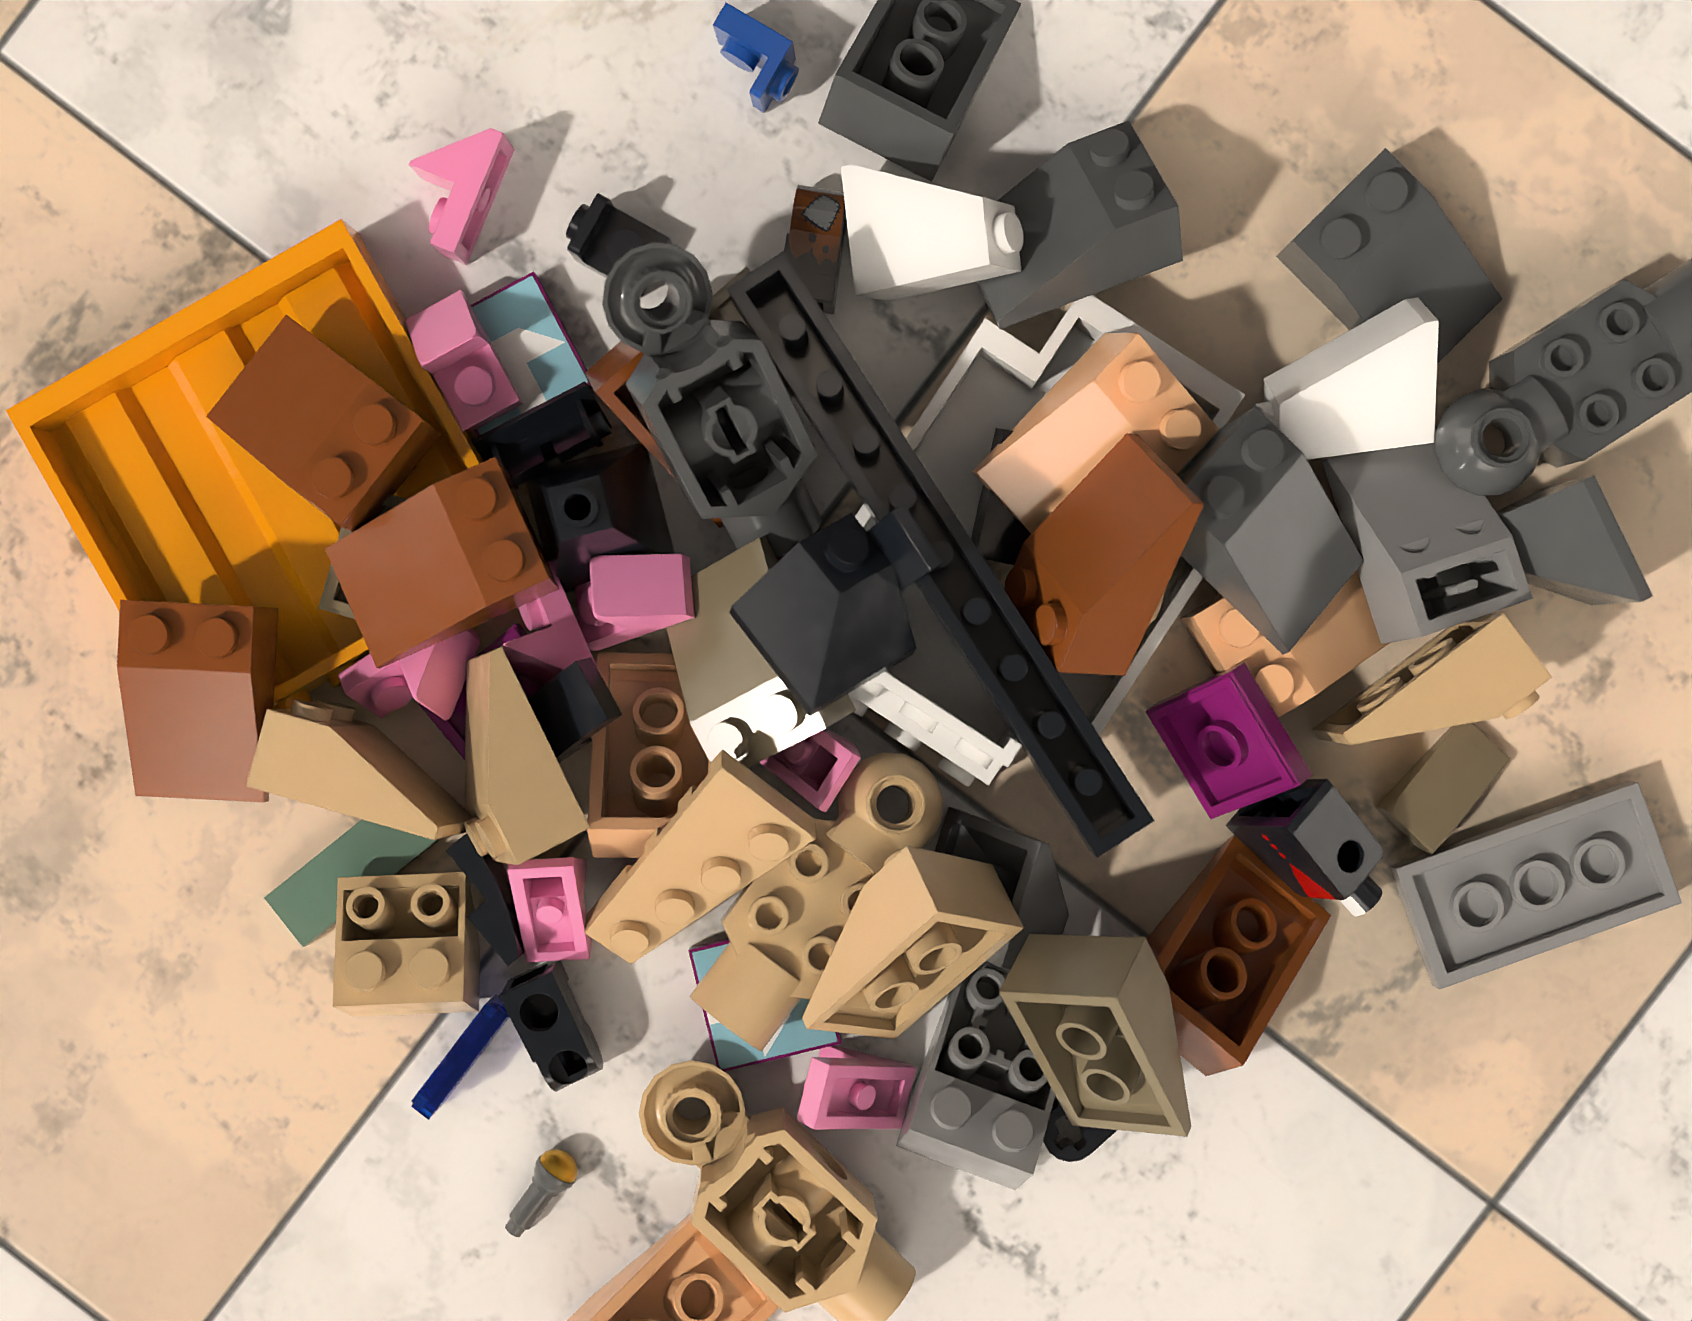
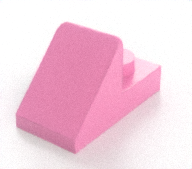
(473, 175)
(463, 362)
(633, 597)
(556, 642)
(428, 676)
(816, 766)
(551, 908)
(855, 1091)

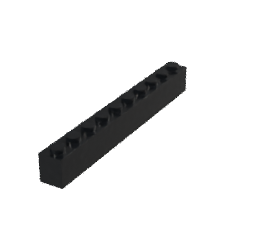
(963, 587)

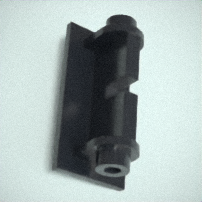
(552, 429)

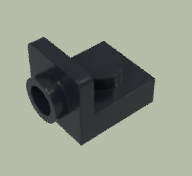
(605, 234)

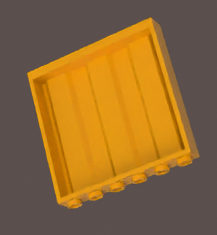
(185, 509)

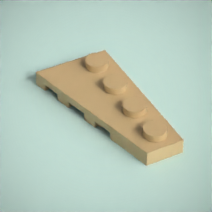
(710, 850)

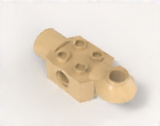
(795, 912)
(776, 1199)

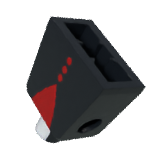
(1313, 844)

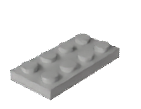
(1535, 884)

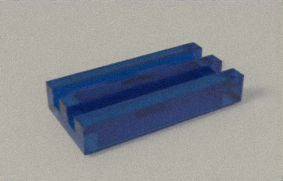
(461, 1058)

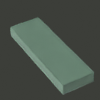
(309, 896)

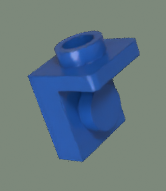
(753, 44)

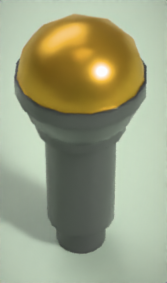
(553, 1174)

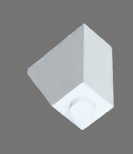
(923, 236)
(1361, 388)

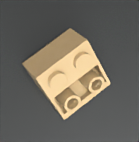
(405, 945)

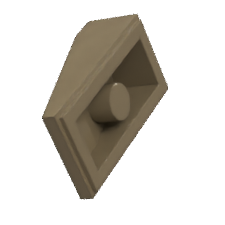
(1443, 786)

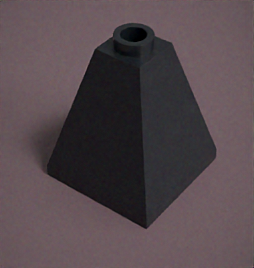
(623, 515)

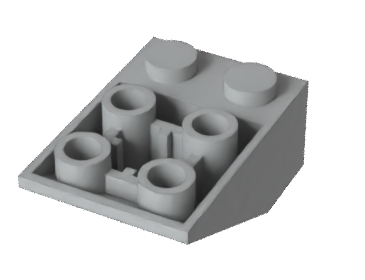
(1425, 543)
(979, 1088)

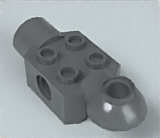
(1574, 385)
(713, 401)

